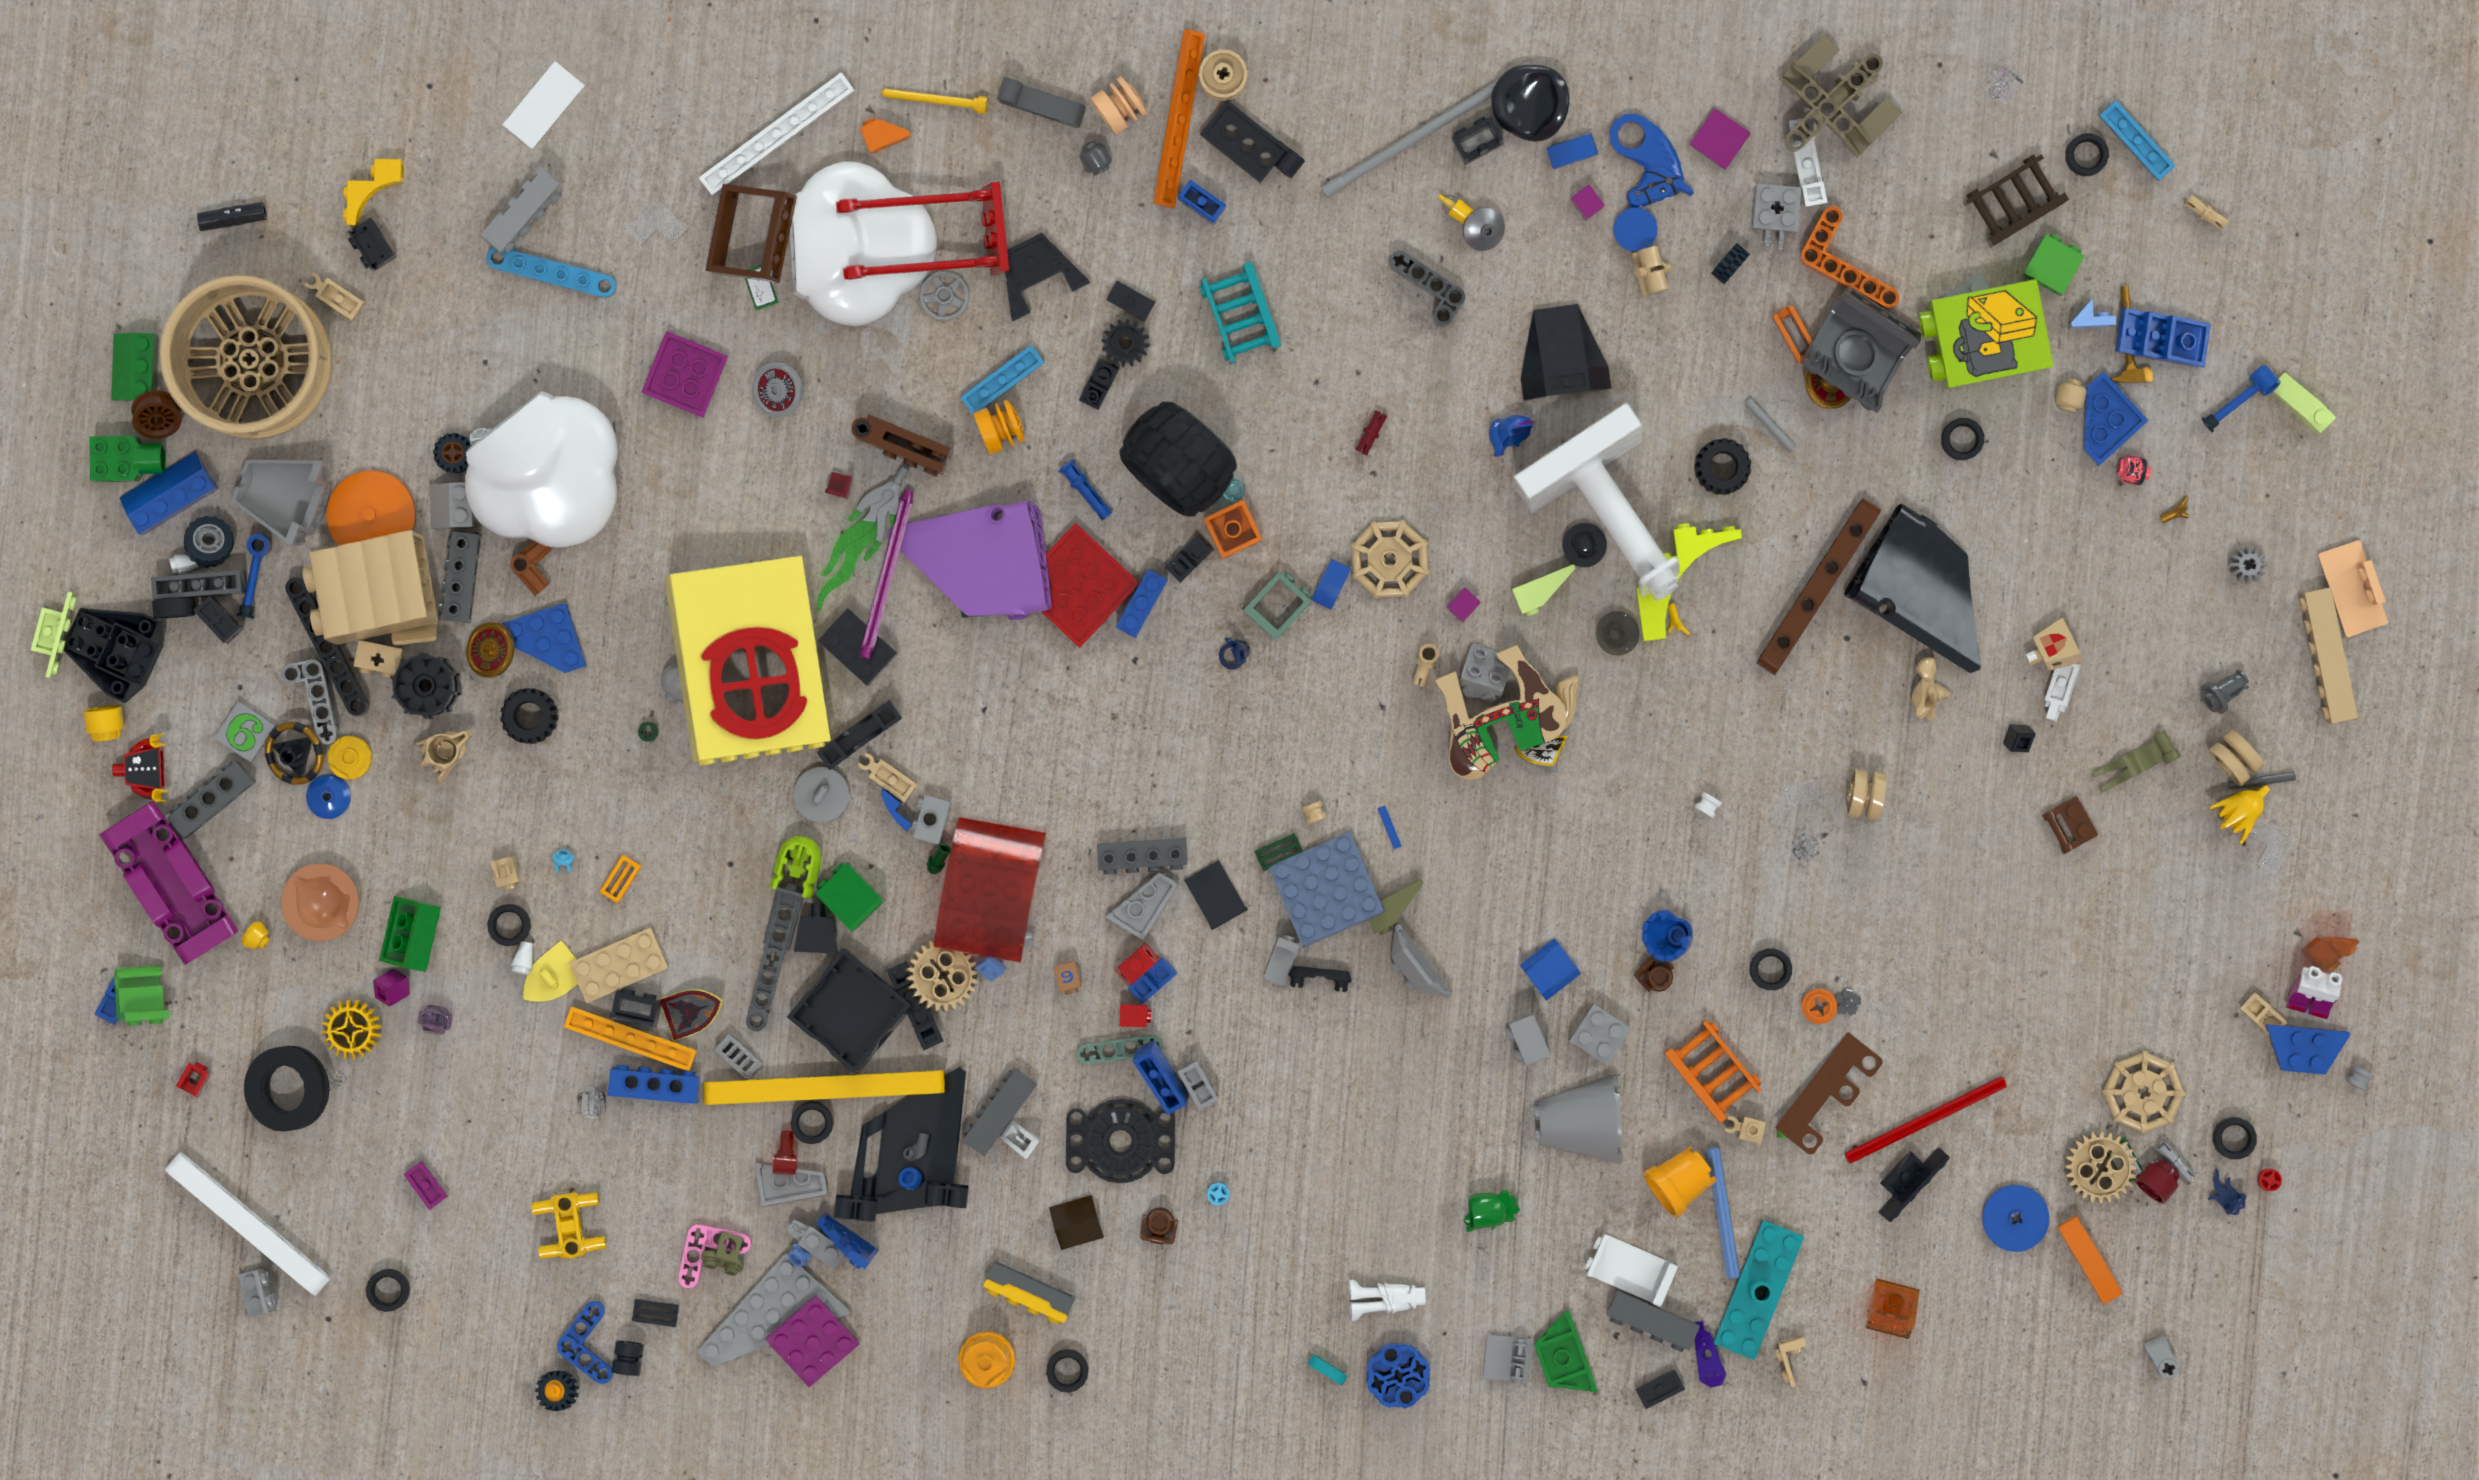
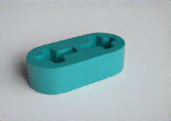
(1327, 1369)

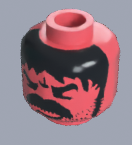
(2133, 470)

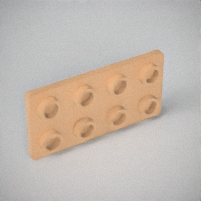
(2354, 588)

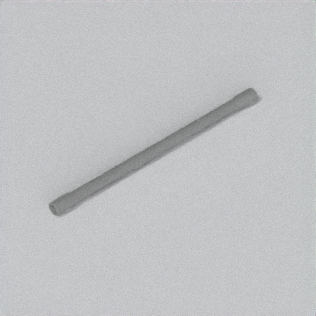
(1340, 182)

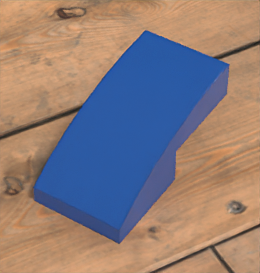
(1572, 151)
(1331, 584)
(892, 805)
(1152, 980)
(107, 1007)

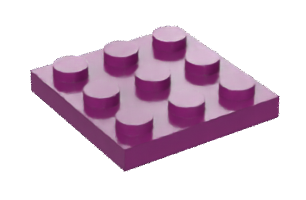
(685, 374)
(812, 1341)

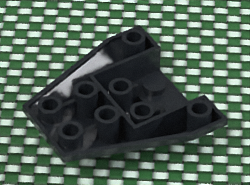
(1562, 355)
(115, 649)

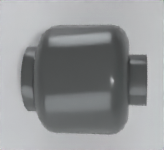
(1095, 158)

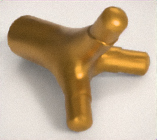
(2176, 512)

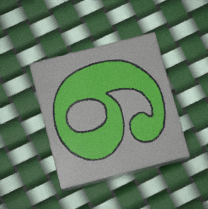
(244, 731)

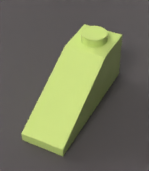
(2303, 404)
(1537, 592)

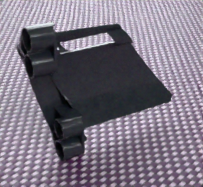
(924, 1113)

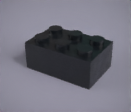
(845, 642)

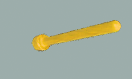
(978, 104)

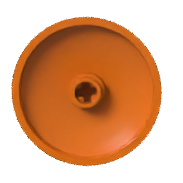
(369, 507)

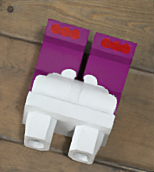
(2314, 987)

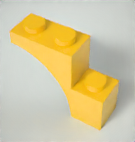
(385, 173)

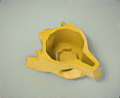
(2242, 810)

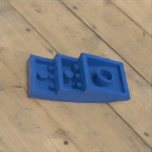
(2163, 337)

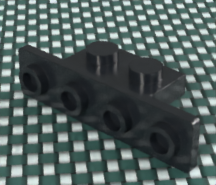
(1908, 1179)

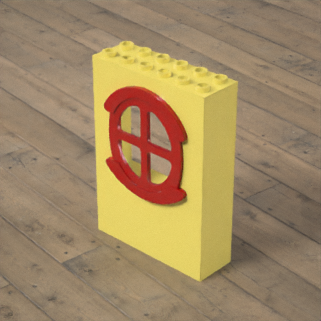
(737, 609)

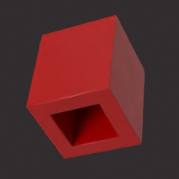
(1134, 1015)

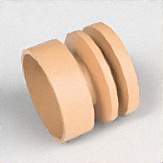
(1118, 105)

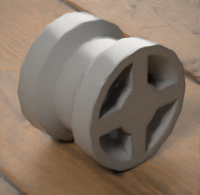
(2359, 1078)

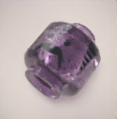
(435, 1019)

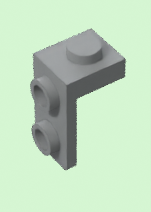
(1282, 959)

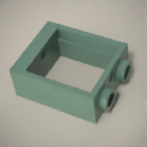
(1261, 621)

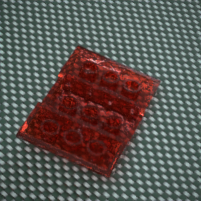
(989, 889)

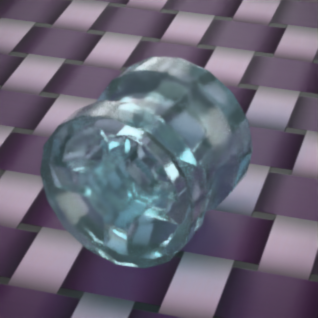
(1235, 491)

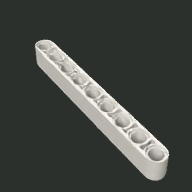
(247, 1223)

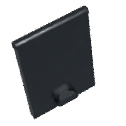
(1215, 895)

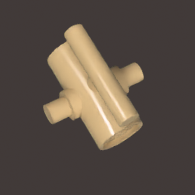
(1650, 270)

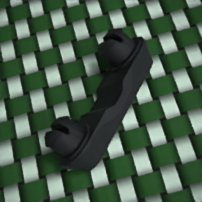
(1340, 977)

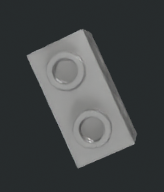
(1198, 1085)

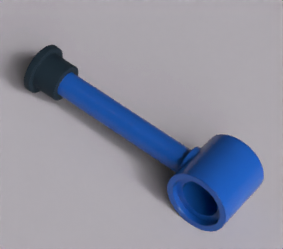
(2263, 381)
(246, 609)

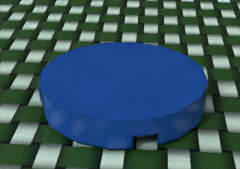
(1635, 229)

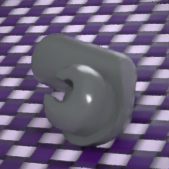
(918, 1149)

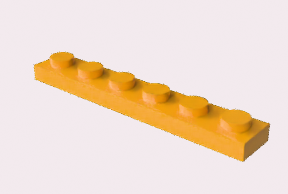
(630, 1038)

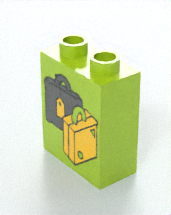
(1986, 334)

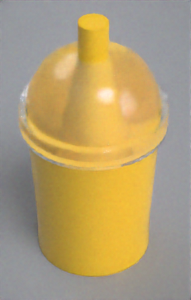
(1455, 207)

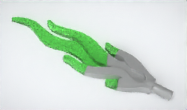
(869, 529)

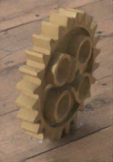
(925, 987)
(2083, 1156)

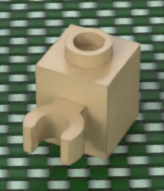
(505, 873)
(1748, 1129)

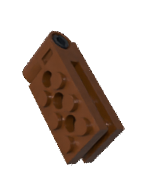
(877, 434)

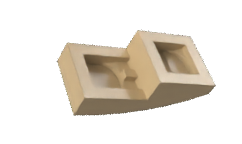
(2261, 1012)

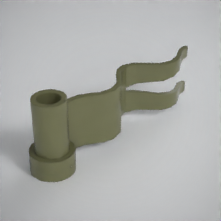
(2140, 760)

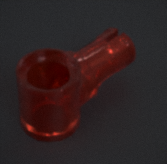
(785, 1161)

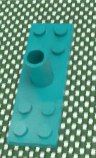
(1766, 1265)

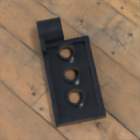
(1282, 156)

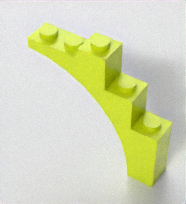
(1687, 548)

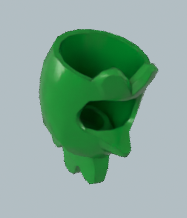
(1490, 1210)

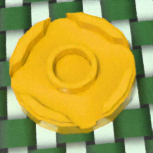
(349, 757)

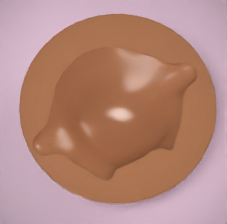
(320, 902)

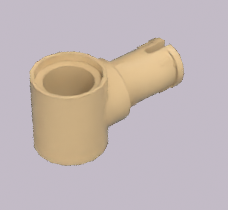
(1424, 666)

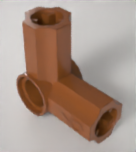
(530, 575)

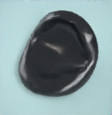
(1531, 102)

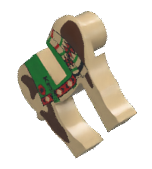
(1532, 718)

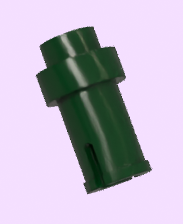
(937, 861)

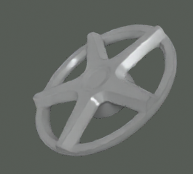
(944, 296)

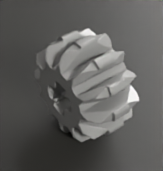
(2249, 573)

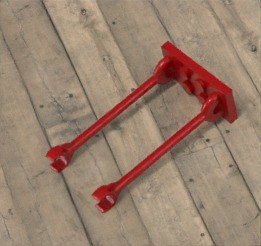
(991, 219)

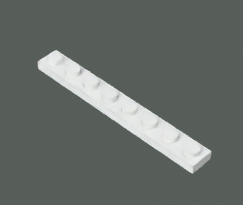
(777, 134)

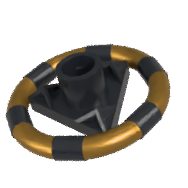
(294, 753)

